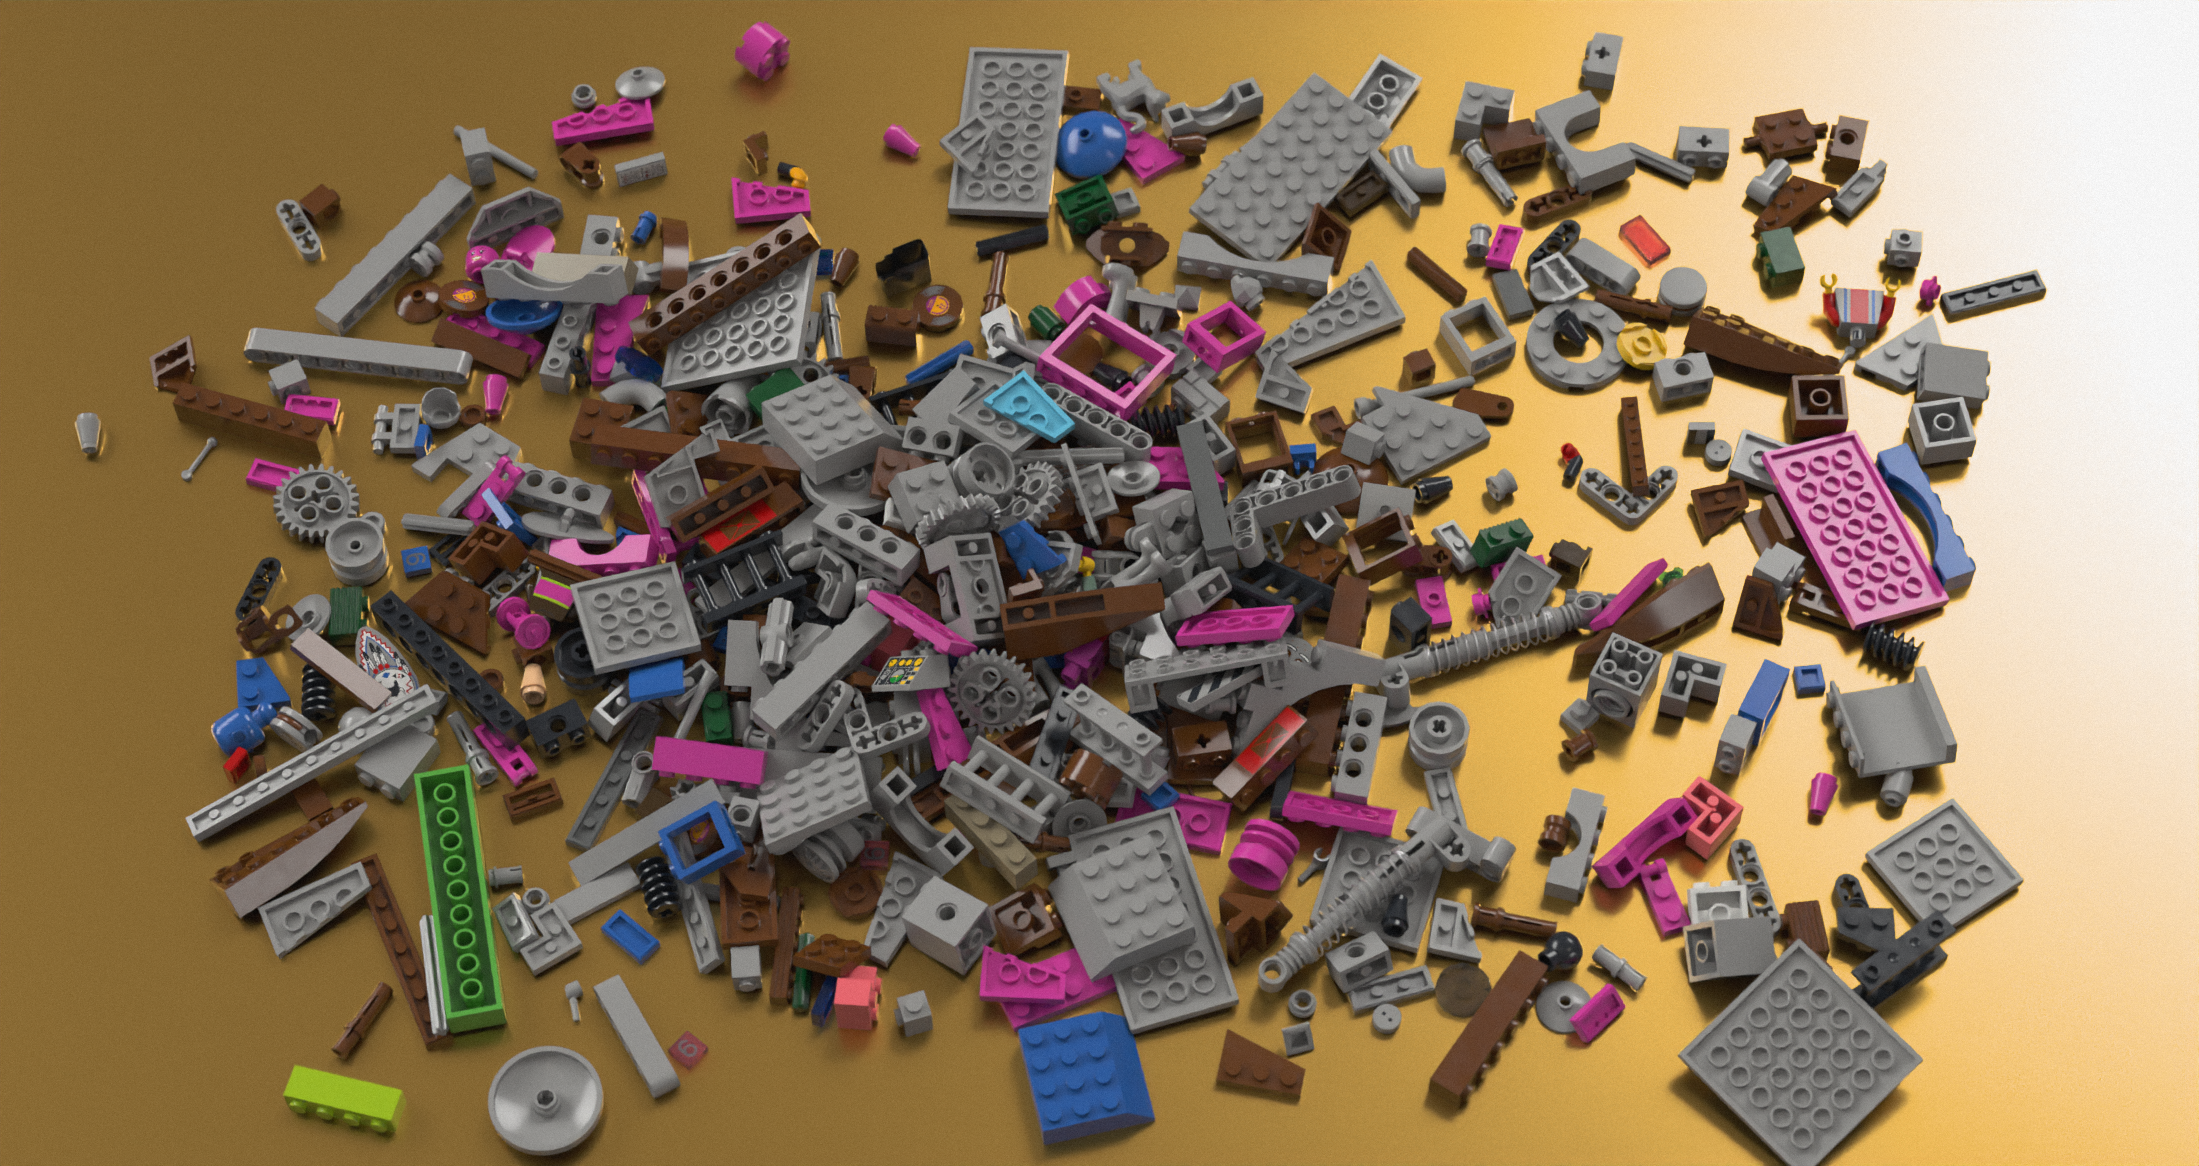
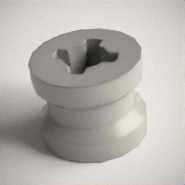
(1501, 484)

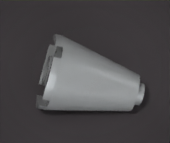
(731, 404)

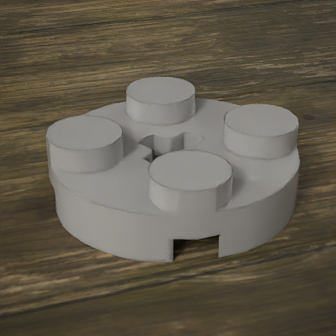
(1173, 341)

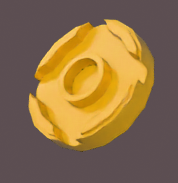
(1641, 346)

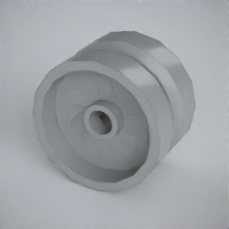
(357, 551)
(1438, 736)

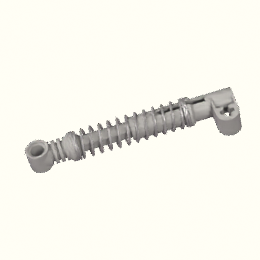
(1470, 647)
(1403, 862)

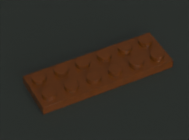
(745, 920)

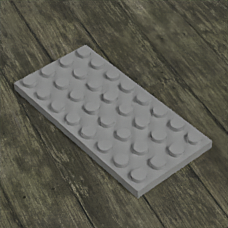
(1023, 101)
(1289, 166)
(1185, 979)

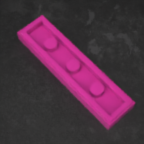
(519, 341)
(1628, 595)

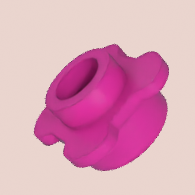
(1930, 290)
(1481, 603)

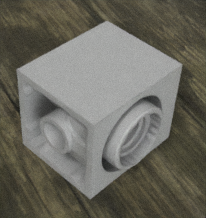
(1623, 679)
(948, 924)

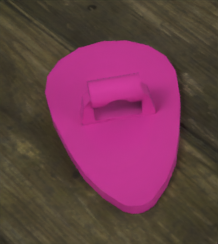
(526, 244)

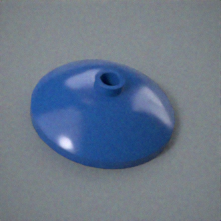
(1096, 152)
(523, 317)

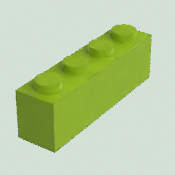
(344, 1099)

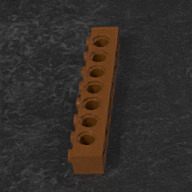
(724, 284)

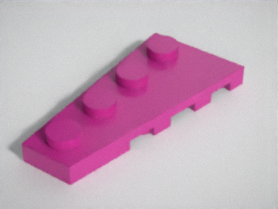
(619, 119)
(612, 332)

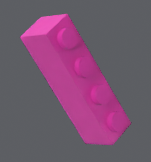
(709, 760)

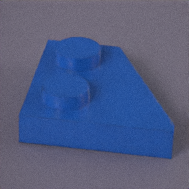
(508, 518)
(1029, 549)
(259, 684)

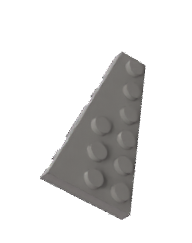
(1339, 319)

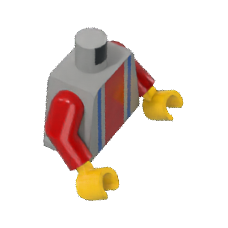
(1857, 311)

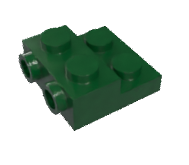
(1087, 205)

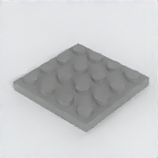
(635, 618)
(813, 799)
(1350, 859)
(1944, 865)

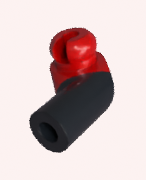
(1573, 460)

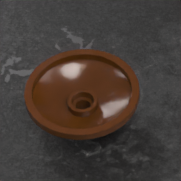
(1372, 473)

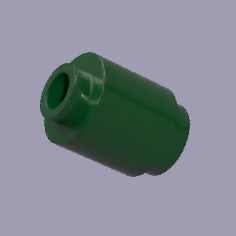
(1046, 322)

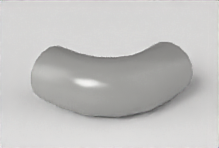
(1416, 177)
(635, 392)

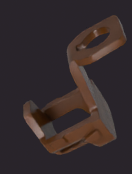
(264, 623)

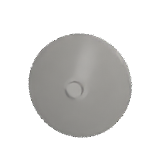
(845, 490)
(545, 1100)

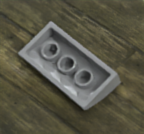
(1385, 89)

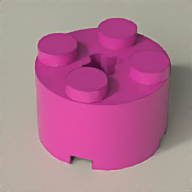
(763, 50)

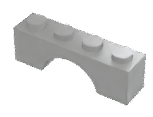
(1237, 104)
(1567, 872)

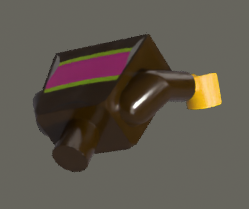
(551, 597)

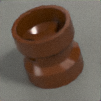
(1554, 835)

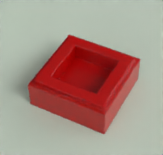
(237, 765)

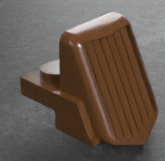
(1251, 923)

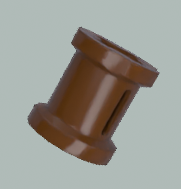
(1579, 745)

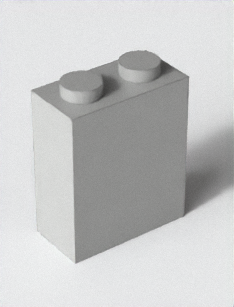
(1953, 373)
(395, 760)

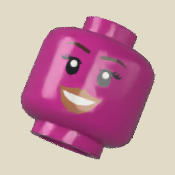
(477, 259)

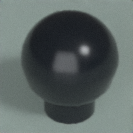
(1562, 951)

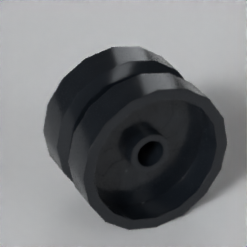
(576, 667)

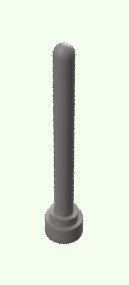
(1366, 405)

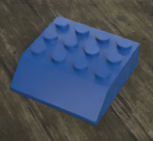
(1084, 1076)

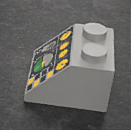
(914, 672)

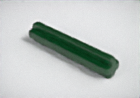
(803, 978)

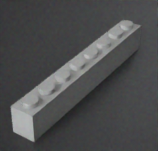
(390, 258)

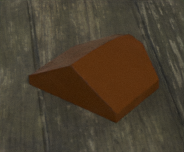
(174, 365)

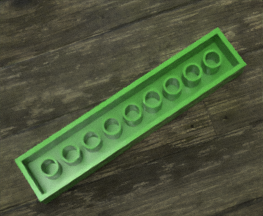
(460, 899)

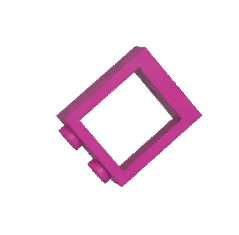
(1218, 356)

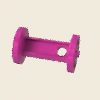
(529, 628)

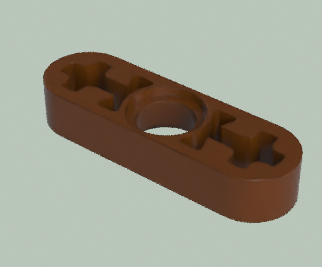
(1550, 211)

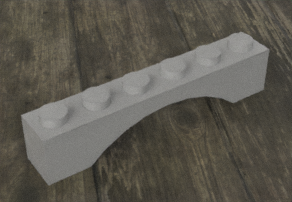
(1303, 274)
(513, 281)

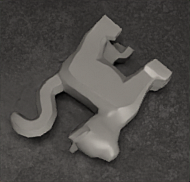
(1132, 93)

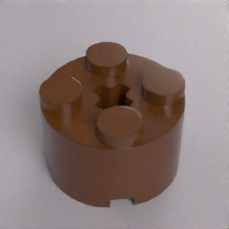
(1090, 778)

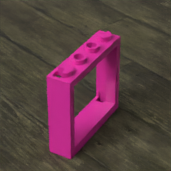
(1089, 389)

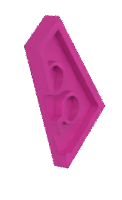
(1147, 155)
(767, 203)
(945, 732)
(1013, 980)

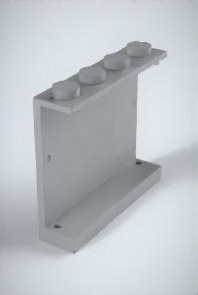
(1893, 726)

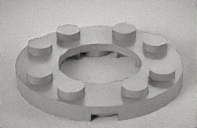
(1568, 373)

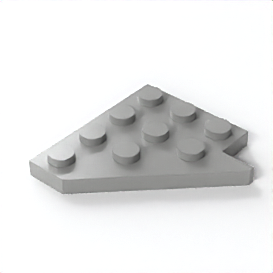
(1422, 432)

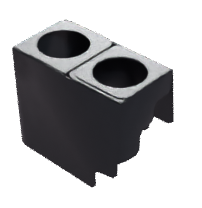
(906, 265)

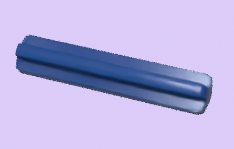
(940, 363)

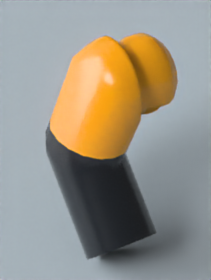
(796, 172)

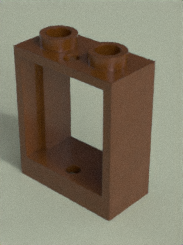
(1255, 425)
(1376, 531)

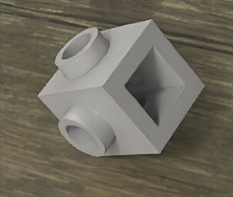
(1904, 247)

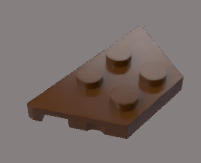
(455, 609)

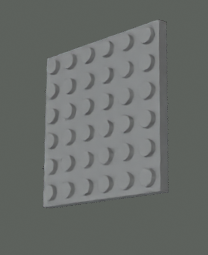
(748, 337)
(1800, 1057)

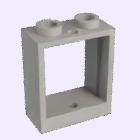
(1487, 355)

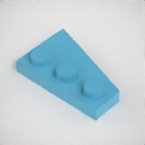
(1030, 407)

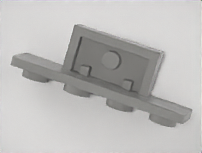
(1093, 491)

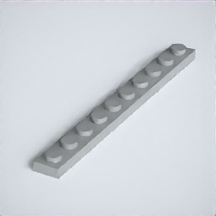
(312, 763)

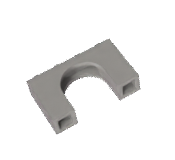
(1583, 168)
(893, 803)

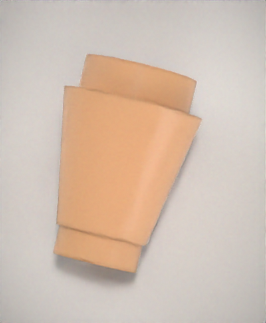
(533, 685)

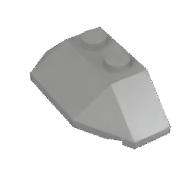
(506, 216)

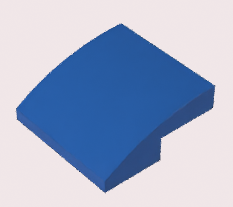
(657, 679)

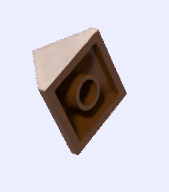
(1326, 236)

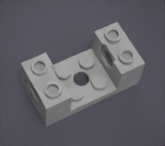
(972, 561)

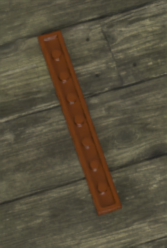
(400, 949)

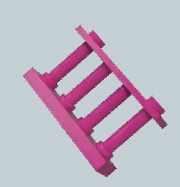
(668, 547)

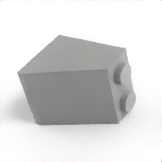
(1729, 948)

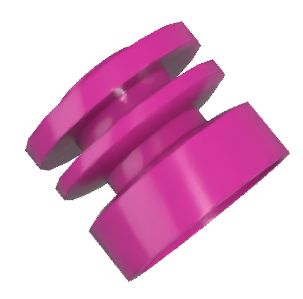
(1263, 854)

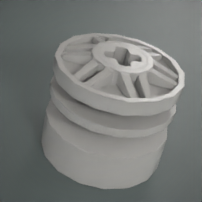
(983, 470)
(828, 850)

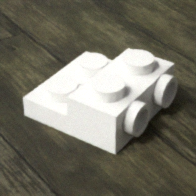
(1717, 903)

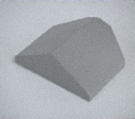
(1555, 280)

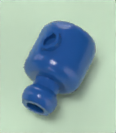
(243, 728)

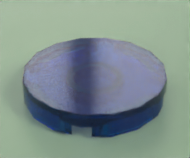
(639, 363)

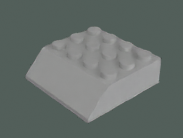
(828, 428)
(1121, 908)

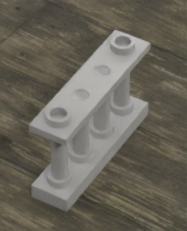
(1116, 738)
(998, 804)

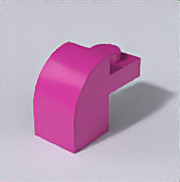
(1080, 296)

